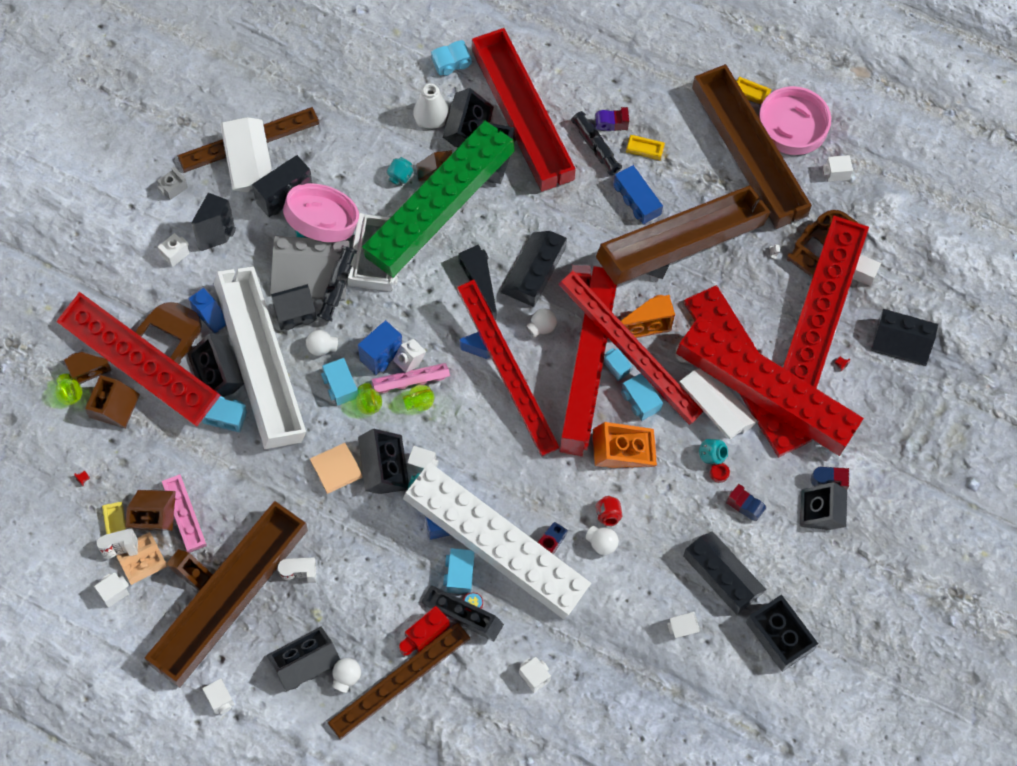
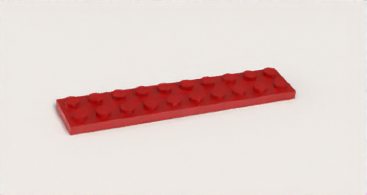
(825, 300)
(715, 309)
(138, 359)

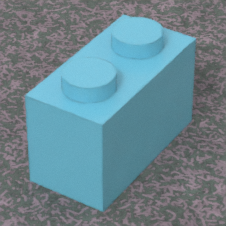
(340, 382)
(641, 396)
(226, 415)
(460, 571)

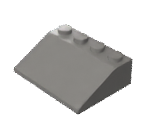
(304, 262)

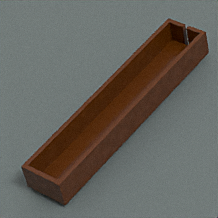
(751, 146)
(682, 235)
(226, 594)

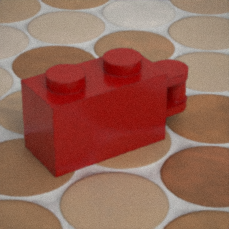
(424, 631)

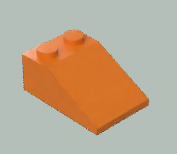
(651, 318)
(623, 446)

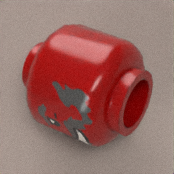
(609, 511)

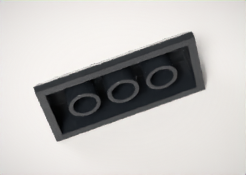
(535, 267)
(723, 572)

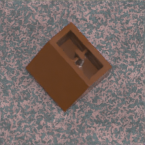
(112, 402)
(151, 510)

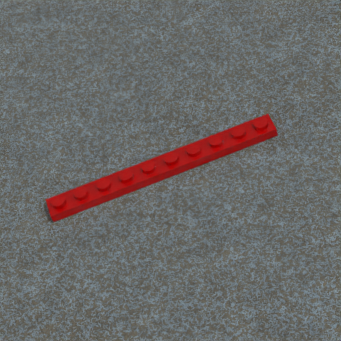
(631, 347)
(508, 368)

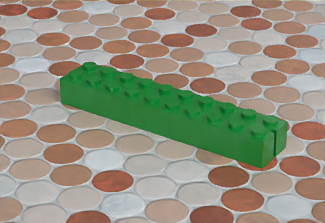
(438, 199)

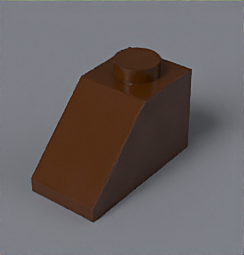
(431, 163)
(86, 366)
(189, 569)

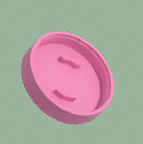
(795, 119)
(321, 212)

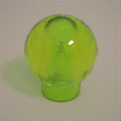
(68, 390)
(419, 398)
(368, 400)

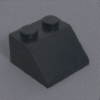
(294, 307)
(824, 507)

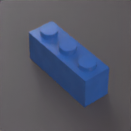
(637, 194)

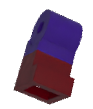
(612, 120)

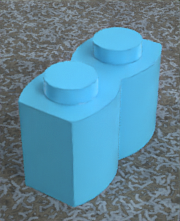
(451, 57)
(617, 363)

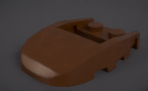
(819, 229)
(176, 321)

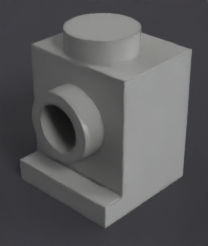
(172, 184)

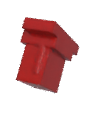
(842, 363)
(82, 477)

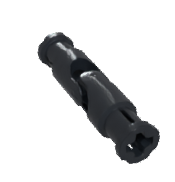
(597, 144)
(335, 287)

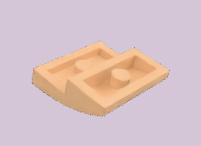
(336, 468)
(145, 563)

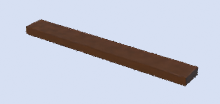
(273, 130)
(398, 681)

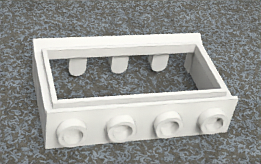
(362, 281)

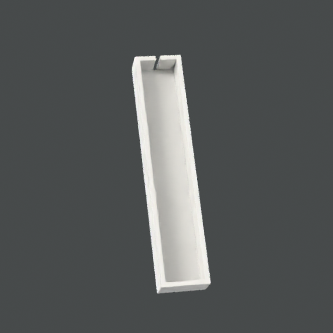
(259, 358)
(497, 541)

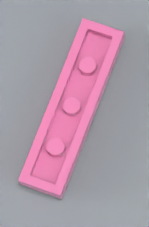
(417, 376)
(185, 515)

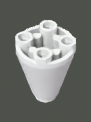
(431, 108)

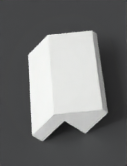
(245, 152)
(718, 403)

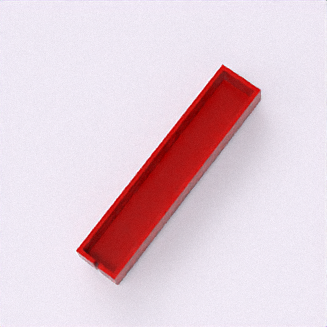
(523, 109)
(587, 372)
(769, 385)

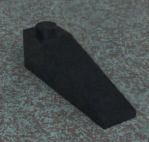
(476, 268)
(478, 620)

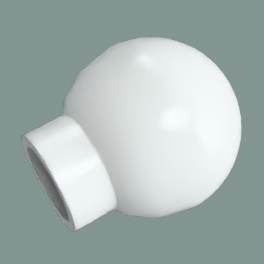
(542, 322)
(321, 343)
(602, 540)
(345, 674)

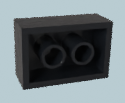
(274, 187)
(781, 633)

